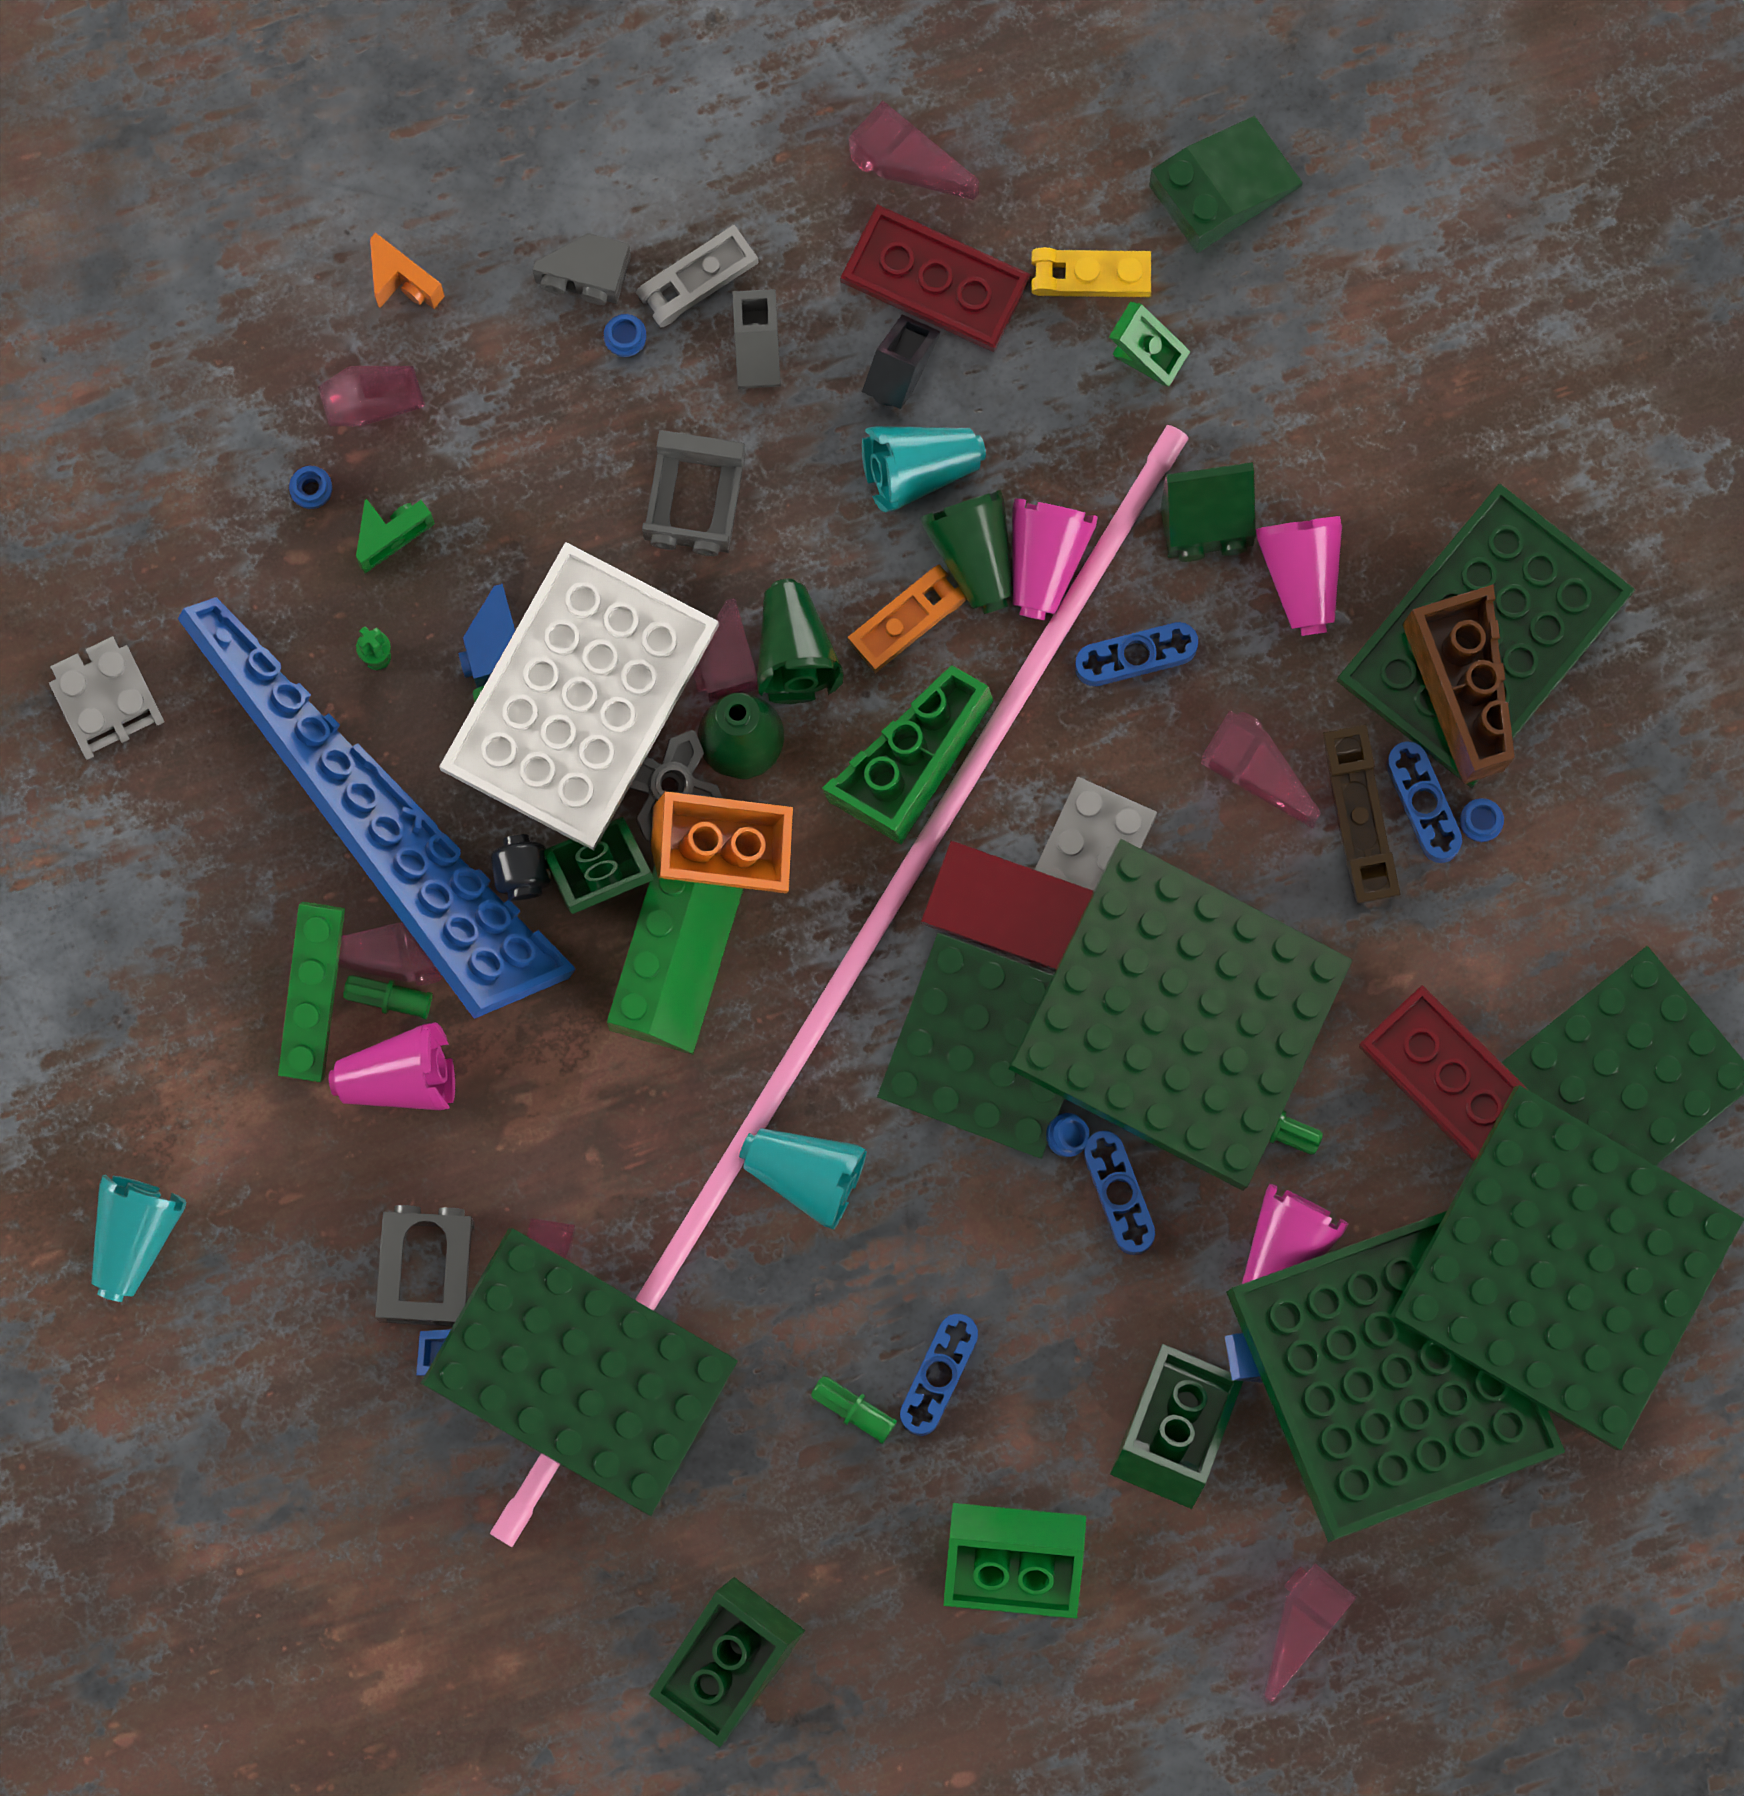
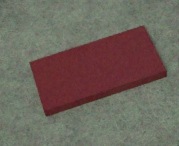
(935, 278)
(1005, 906)
(1442, 1069)

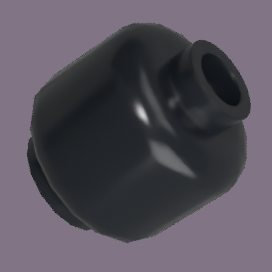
(520, 868)

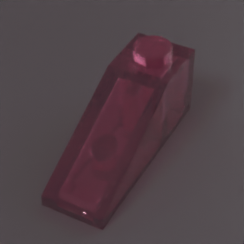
(905, 155)
(1253, 761)
(388, 953)
(1305, 1619)

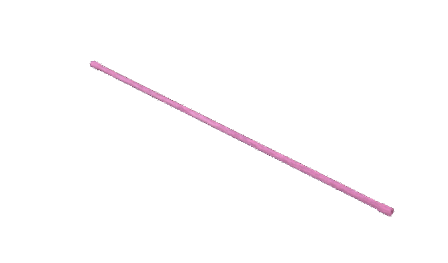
(1158, 463)

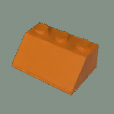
(722, 841)

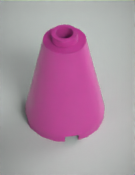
(1045, 554)
(1304, 569)
(398, 1072)
(1289, 1233)

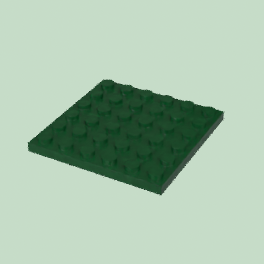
(1181, 1014)
(1567, 1267)
(1367, 1402)

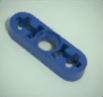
(1170, 655)
(1446, 827)
(1097, 1166)
(943, 1340)

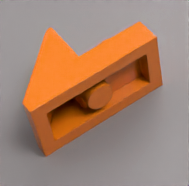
(393, 268)

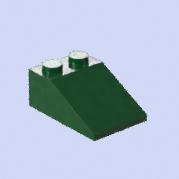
(1223, 182)
(1209, 511)
(597, 875)
(1177, 1427)
(726, 1661)

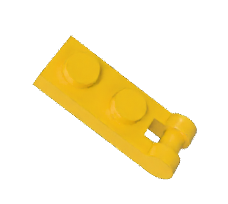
(1092, 273)

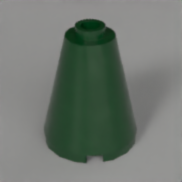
(975, 548)
(794, 647)
(741, 736)

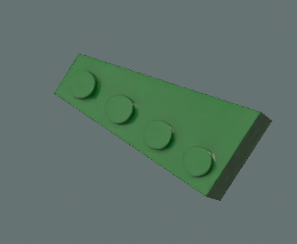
(910, 759)

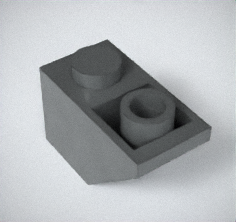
(586, 267)
(756, 338)

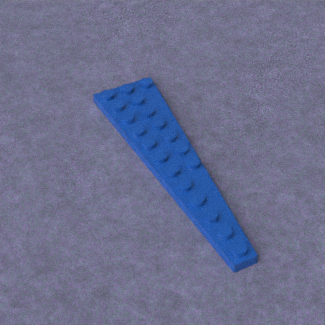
(416, 867)

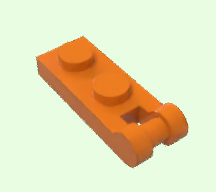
(905, 619)

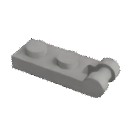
(698, 275)

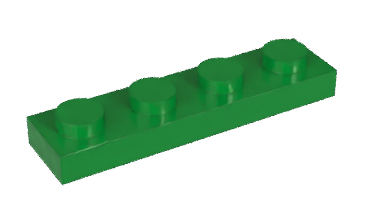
(311, 991)

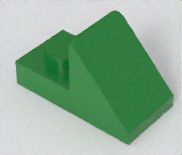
(1148, 345)
(381, 540)

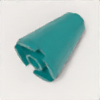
(917, 461)
(805, 1171)
(129, 1233)

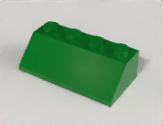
(673, 962)

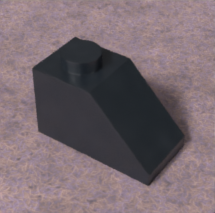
(900, 361)

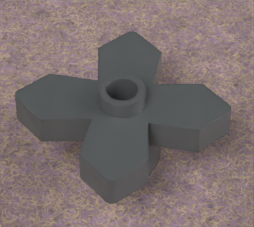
(678, 764)

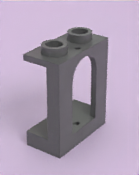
(699, 450)
(458, 1234)

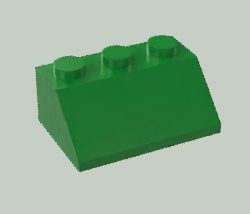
(1015, 1560)

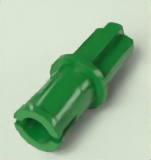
(374, 648)
(387, 996)
(1296, 1135)
(853, 1408)

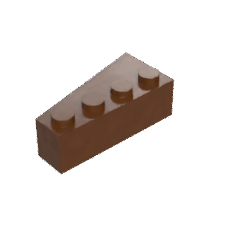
(1465, 678)

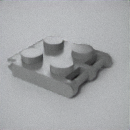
(103, 695)

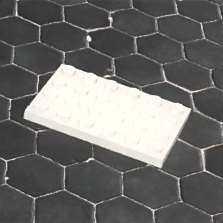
(579, 696)

